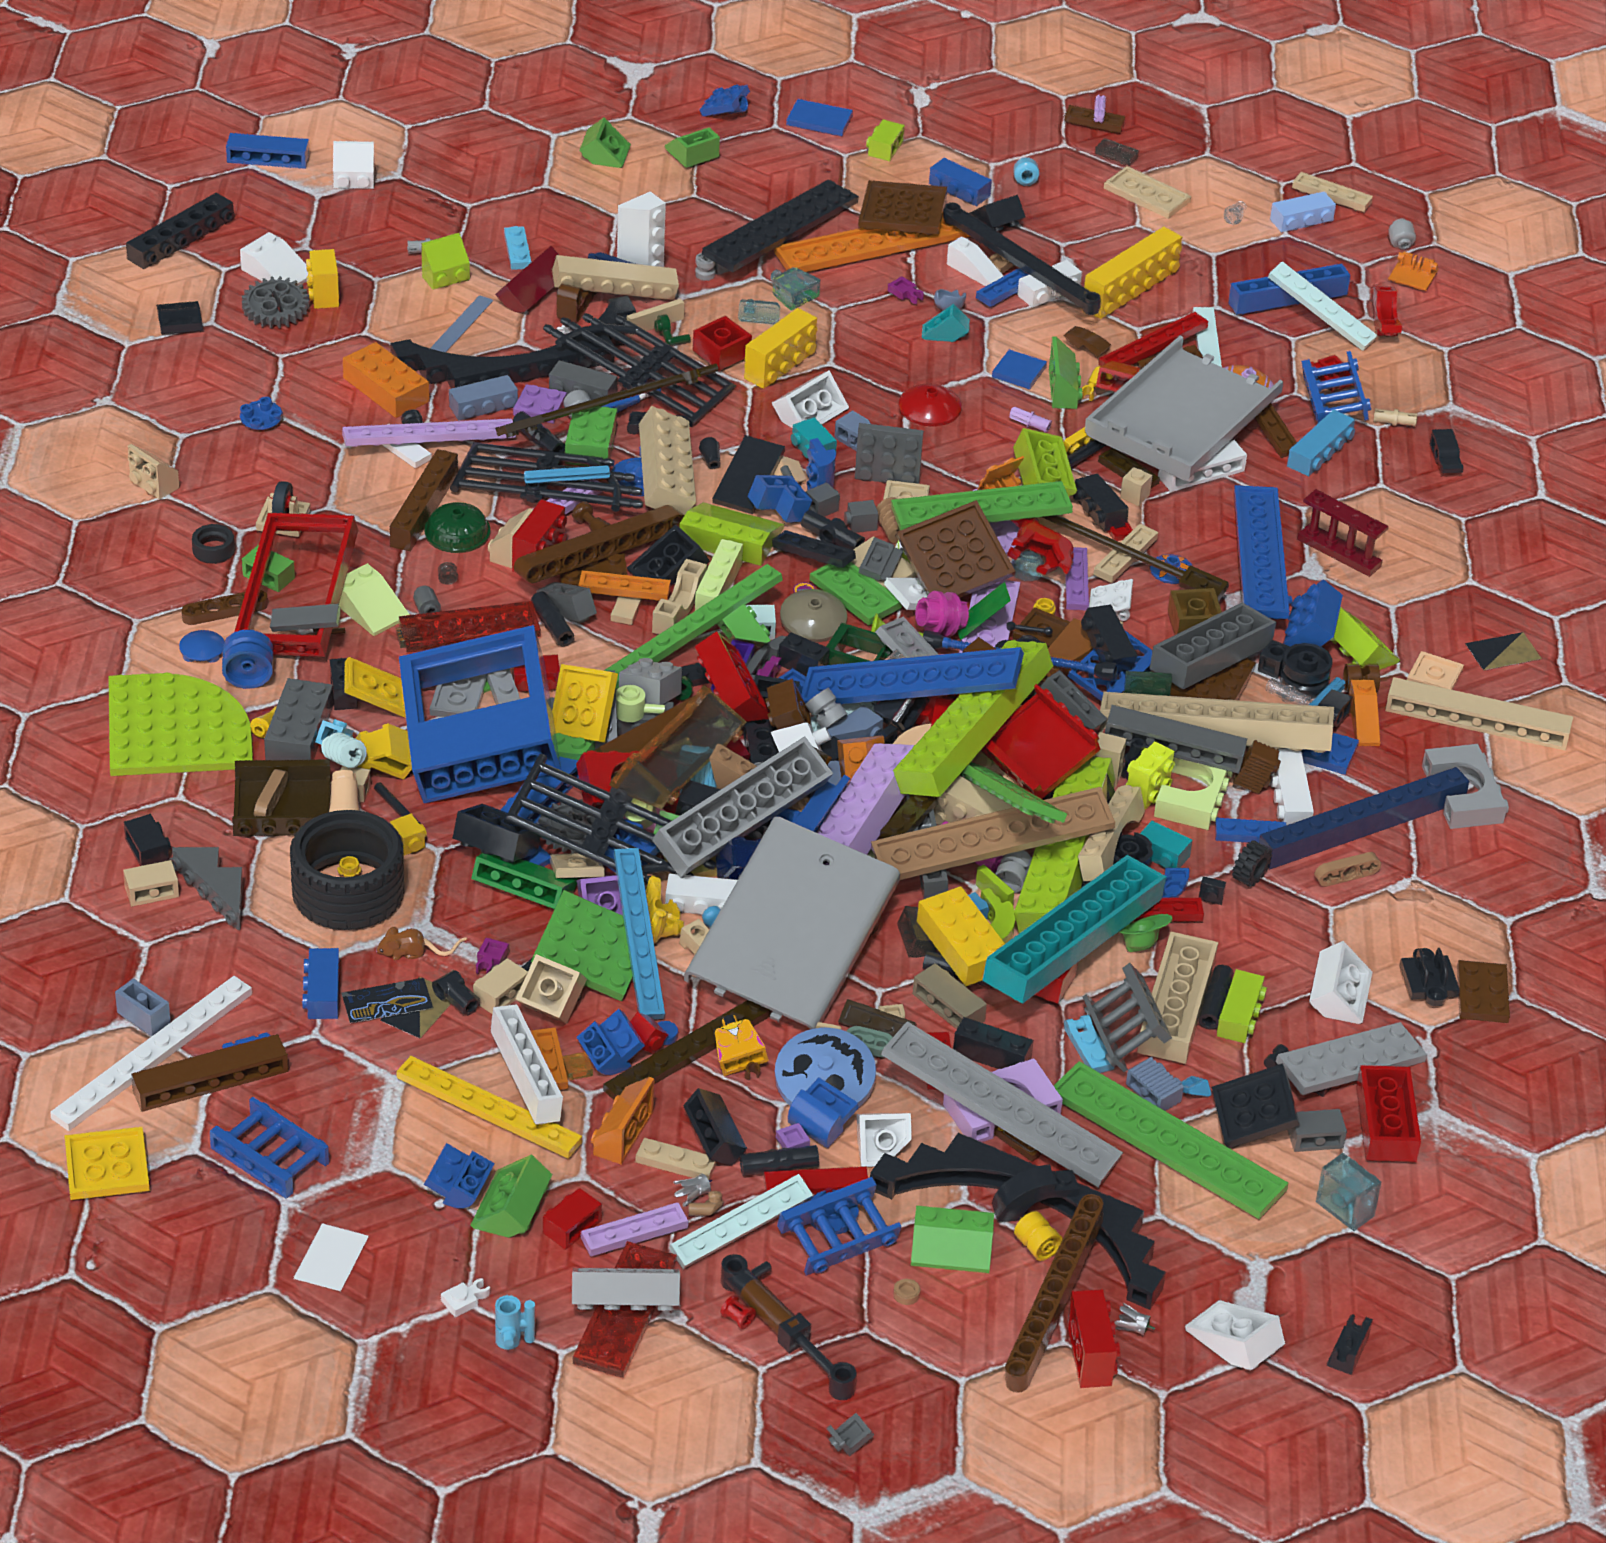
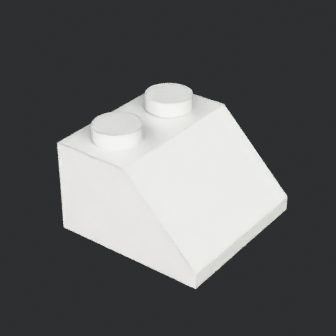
(353, 164)

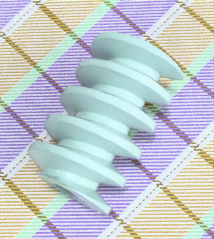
(344, 750)

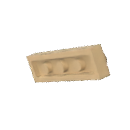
(1338, 193)
(1116, 562)

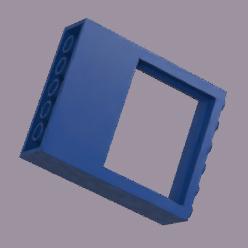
(484, 744)

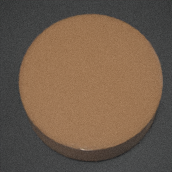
(906, 1291)

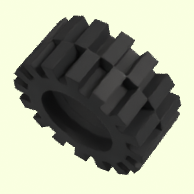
(1252, 863)

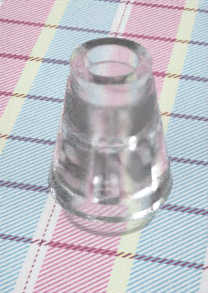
(1235, 212)

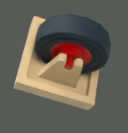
(282, 502)

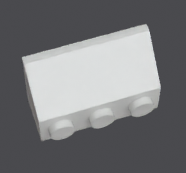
(815, 398)
(1341, 984)

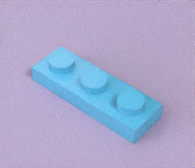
(517, 247)

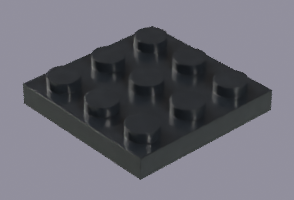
(1255, 1106)

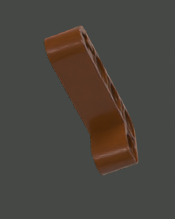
(573, 302)

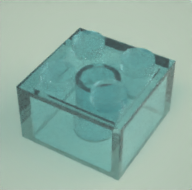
(1348, 1191)

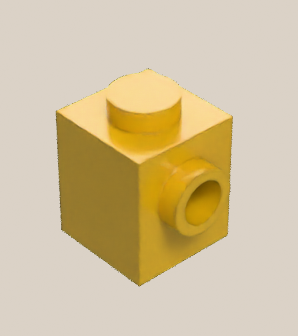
(411, 833)

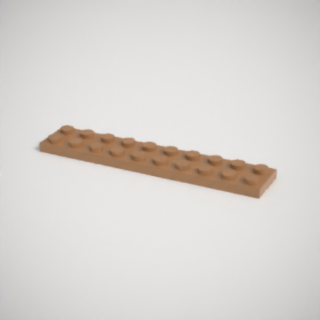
(992, 835)

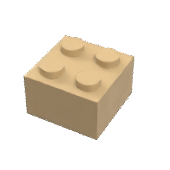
(551, 989)

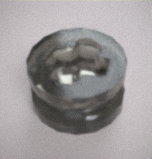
(447, 567)

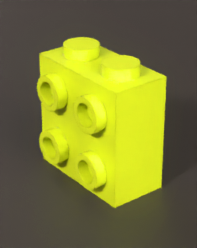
(1151, 771)

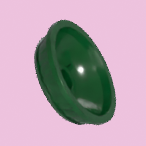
(457, 528)

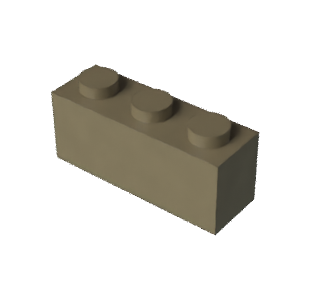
(948, 996)

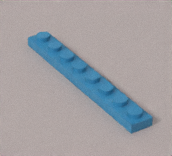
(639, 933)

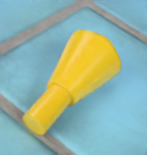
(261, 724)

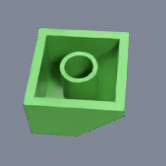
(604, 145)

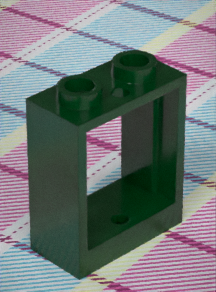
(858, 638)

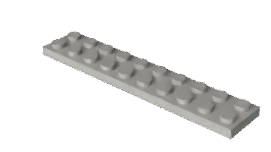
(1002, 1104)

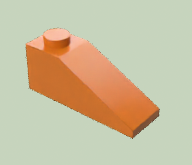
(1365, 712)

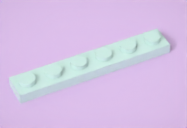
(1322, 306)
(740, 1221)

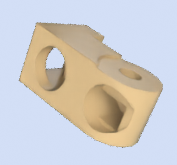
(693, 940)

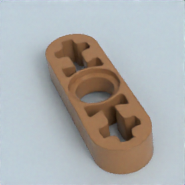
(271, 793)
(1333, 872)

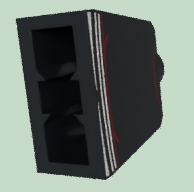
(900, 712)

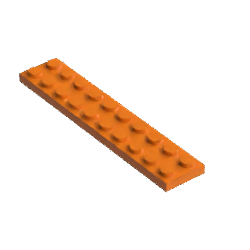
(858, 245)

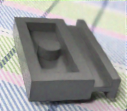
(880, 560)

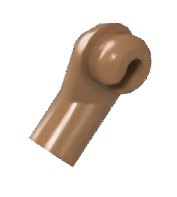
(708, 1207)

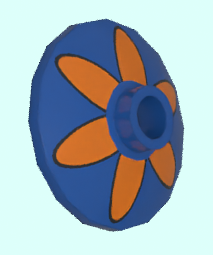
(1175, 560)

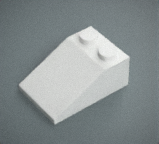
(272, 257)
(1238, 1333)

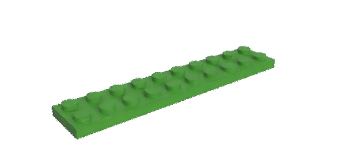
(1012, 793)
(1170, 1140)

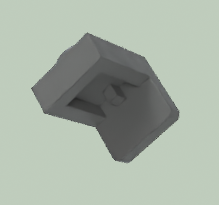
(850, 1435)

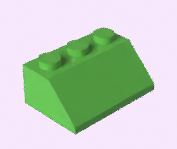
(1064, 376)
(512, 1198)
(952, 1239)

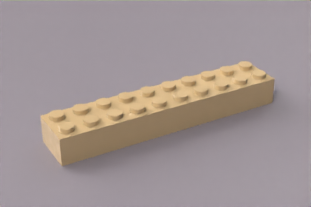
(1268, 723)

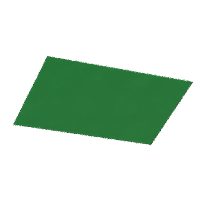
(985, 609)

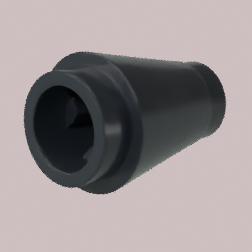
(710, 451)

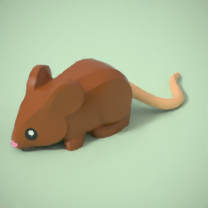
(408, 943)

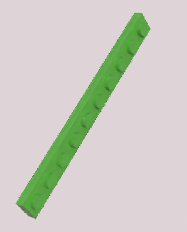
(702, 618)

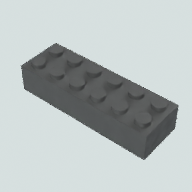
(1213, 645)

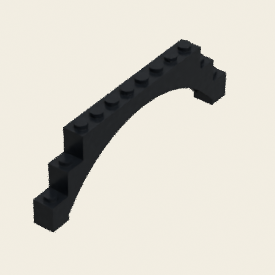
(466, 370)
(981, 1165)

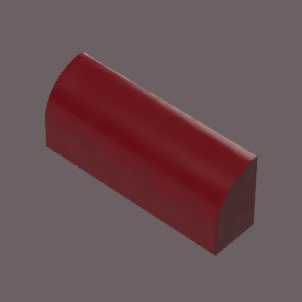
(530, 283)

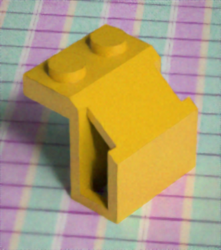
(387, 750)

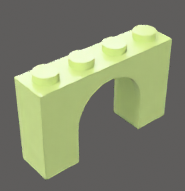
(1193, 807)

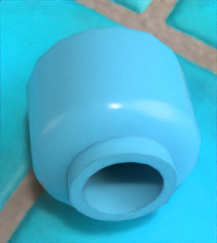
(1026, 171)

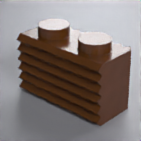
(1257, 767)

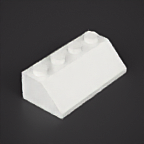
(642, 230)

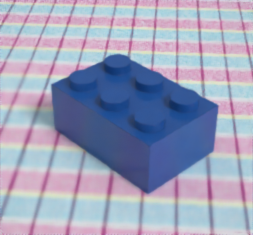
(1314, 615)

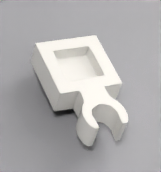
(464, 1298)

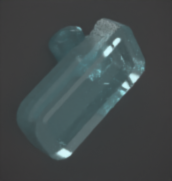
(758, 311)

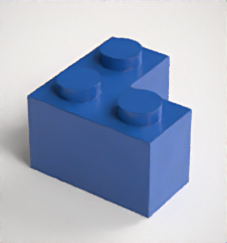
(780, 494)

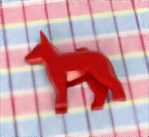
(1044, 541)

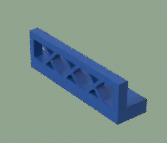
(821, 804)

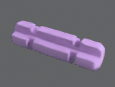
(1099, 111)

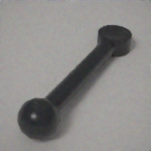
(1011, 626)

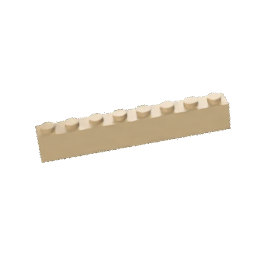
(1479, 713)

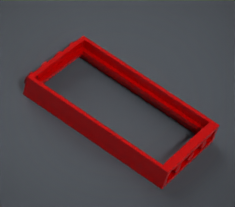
(290, 643)

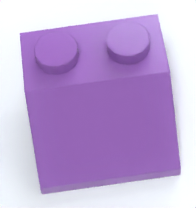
(601, 891)

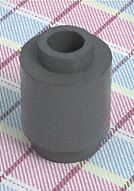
(426, 600)

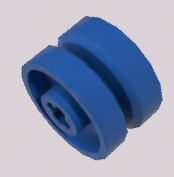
(247, 659)

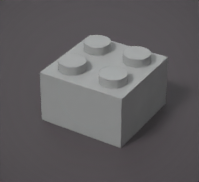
(658, 680)

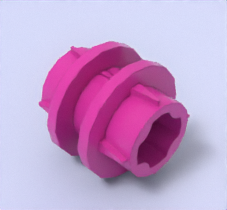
(942, 613)

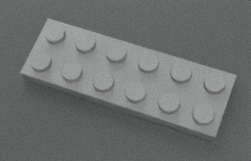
(1340, 1059)

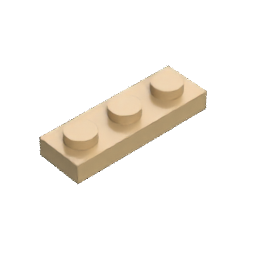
(674, 1159)

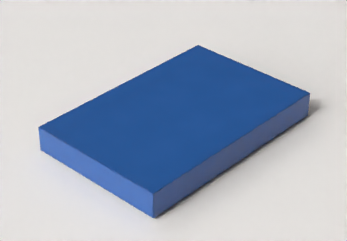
(819, 117)

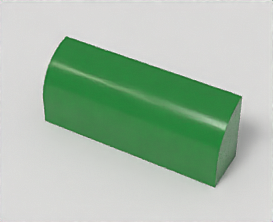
(522, 879)

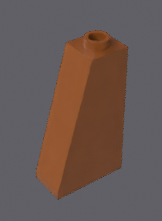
(1071, 645)

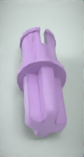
(1030, 419)

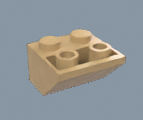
(151, 472)

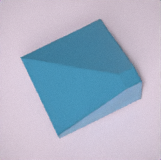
(1196, 1086)

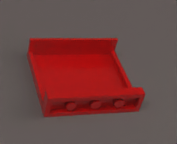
(1041, 744)

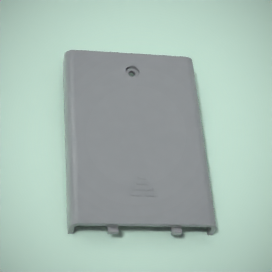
(1179, 411)
(794, 923)

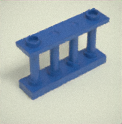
(1319, 400)
(264, 1167)
(838, 1202)

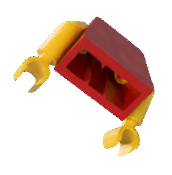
(1109, 377)

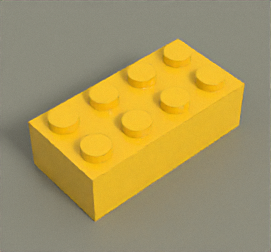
(780, 348)
(959, 932)

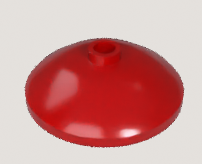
(930, 405)

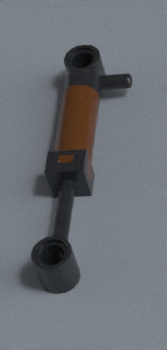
(791, 1329)

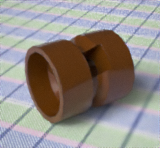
(1356, 672)

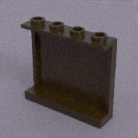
(302, 800)

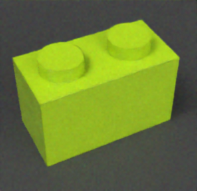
(885, 140)

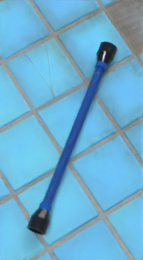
(1103, 670)

